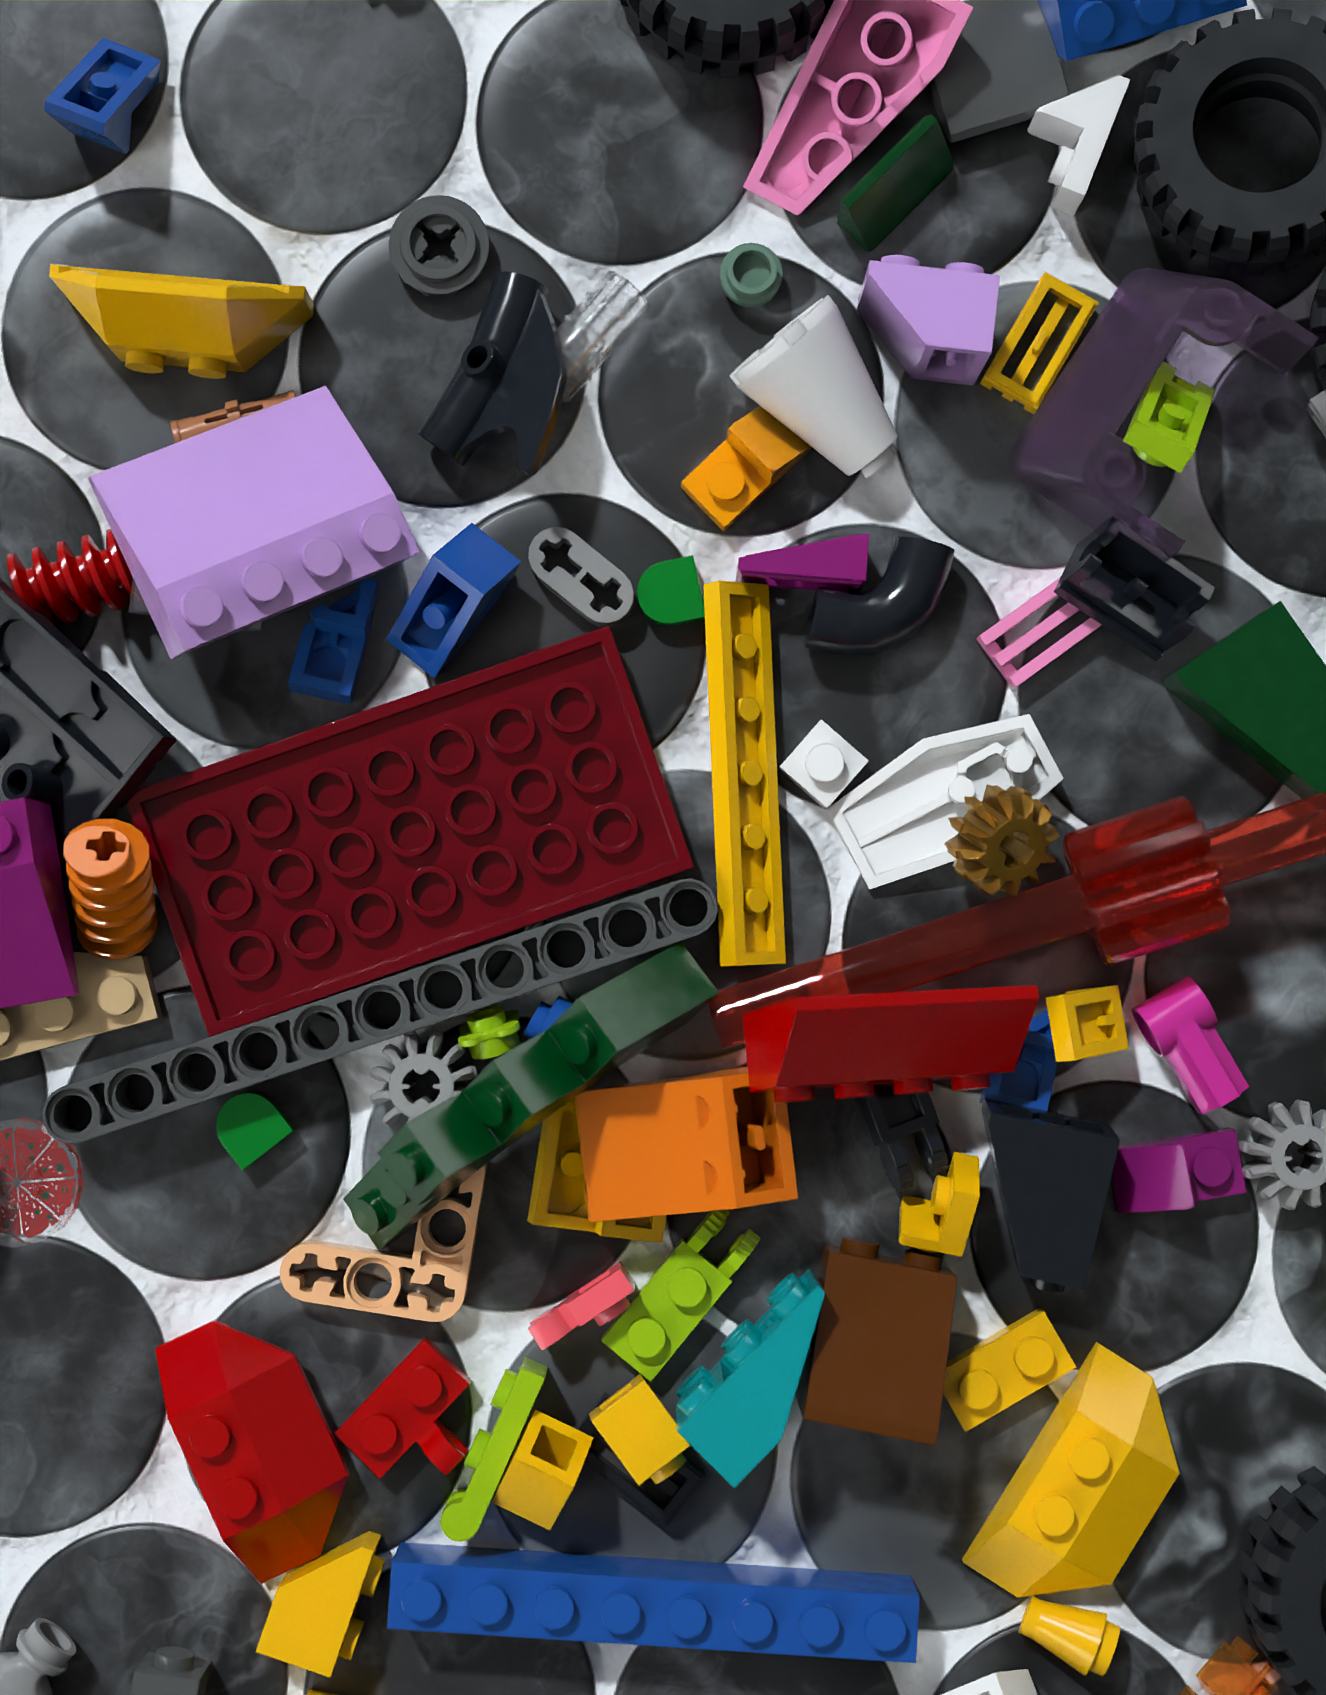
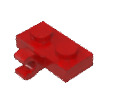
(407, 1411)

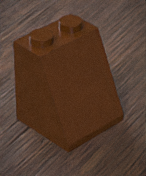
(879, 1342)

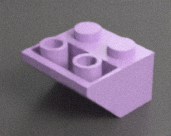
(931, 317)

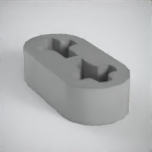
(591, 566)

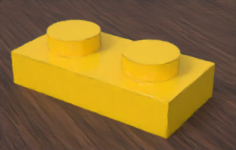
(1005, 1369)

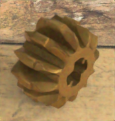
(1001, 839)

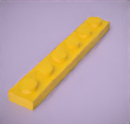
(744, 774)

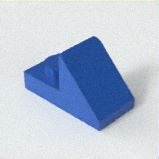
(103, 93)

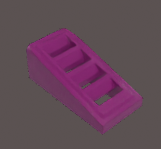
(826, 563)

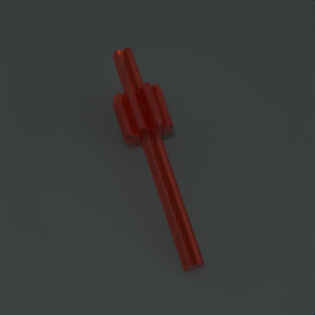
(1131, 885)

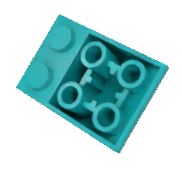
(745, 1399)

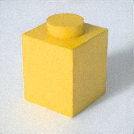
(640, 1432)
(542, 1470)

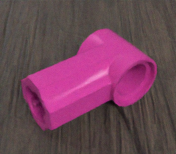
(1182, 1029)

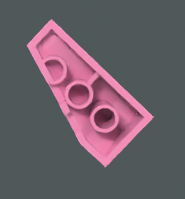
(850, 88)

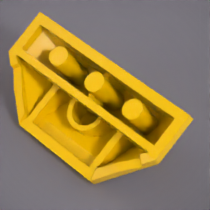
(184, 319)
(1081, 1486)

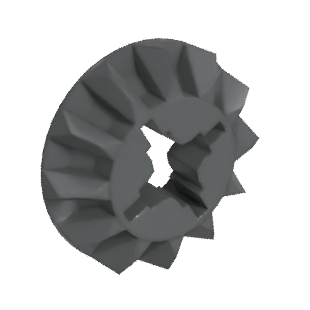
(439, 217)

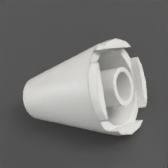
(821, 390)

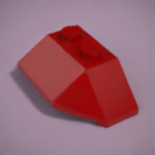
(253, 1444)

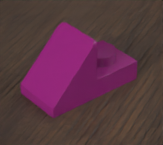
(1177, 1172)

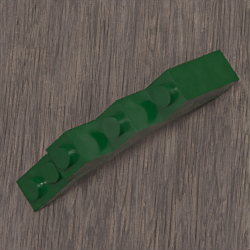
(524, 1088)

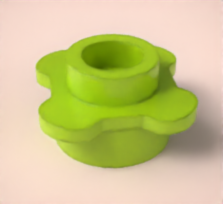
(490, 1032)

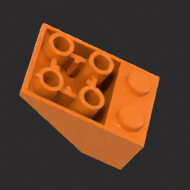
(683, 1146)

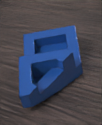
(334, 646)
(1034, 1073)

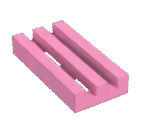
(1002, 658)

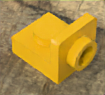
(1087, 1023)
(946, 1219)

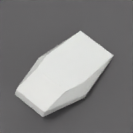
(901, 813)

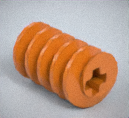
(111, 888)

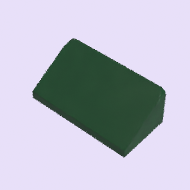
(896, 184)

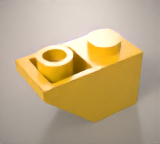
(316, 1605)

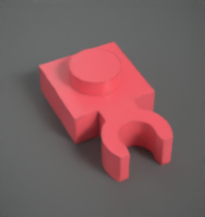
(598, 1299)

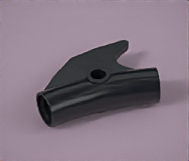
(506, 377)

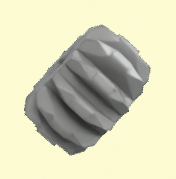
(421, 1063)
(1276, 1176)

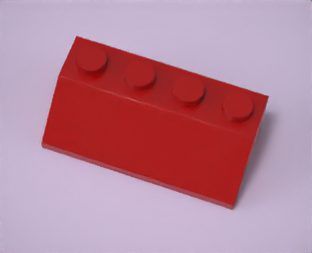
(886, 1040)

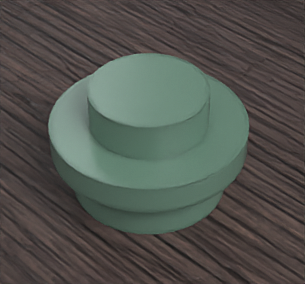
(751, 274)

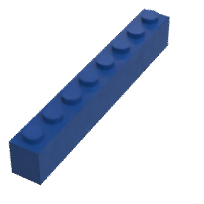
(654, 1602)

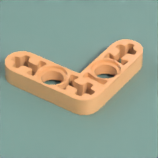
(427, 1260)

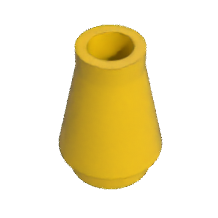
(1072, 1634)

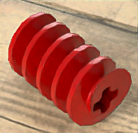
(73, 580)

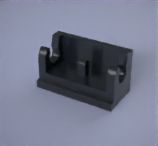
(1133, 588)

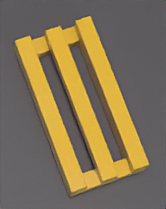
(1012, 388)

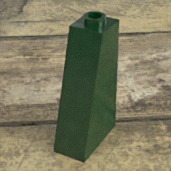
(1265, 696)

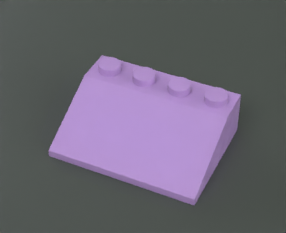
(252, 520)

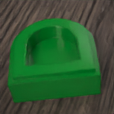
(671, 593)
(251, 1127)

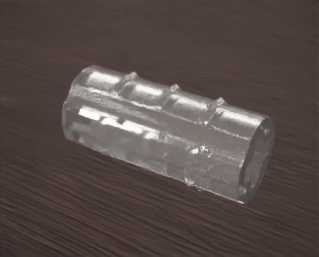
(598, 328)

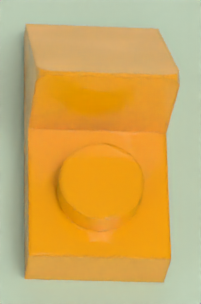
(743, 466)

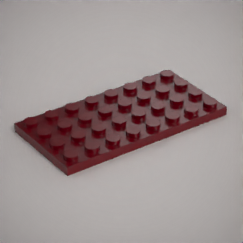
(409, 831)

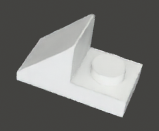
(1081, 127)

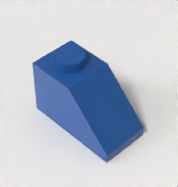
(452, 598)

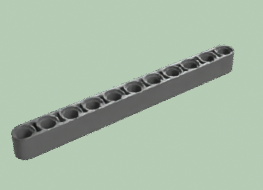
(290, 1031)

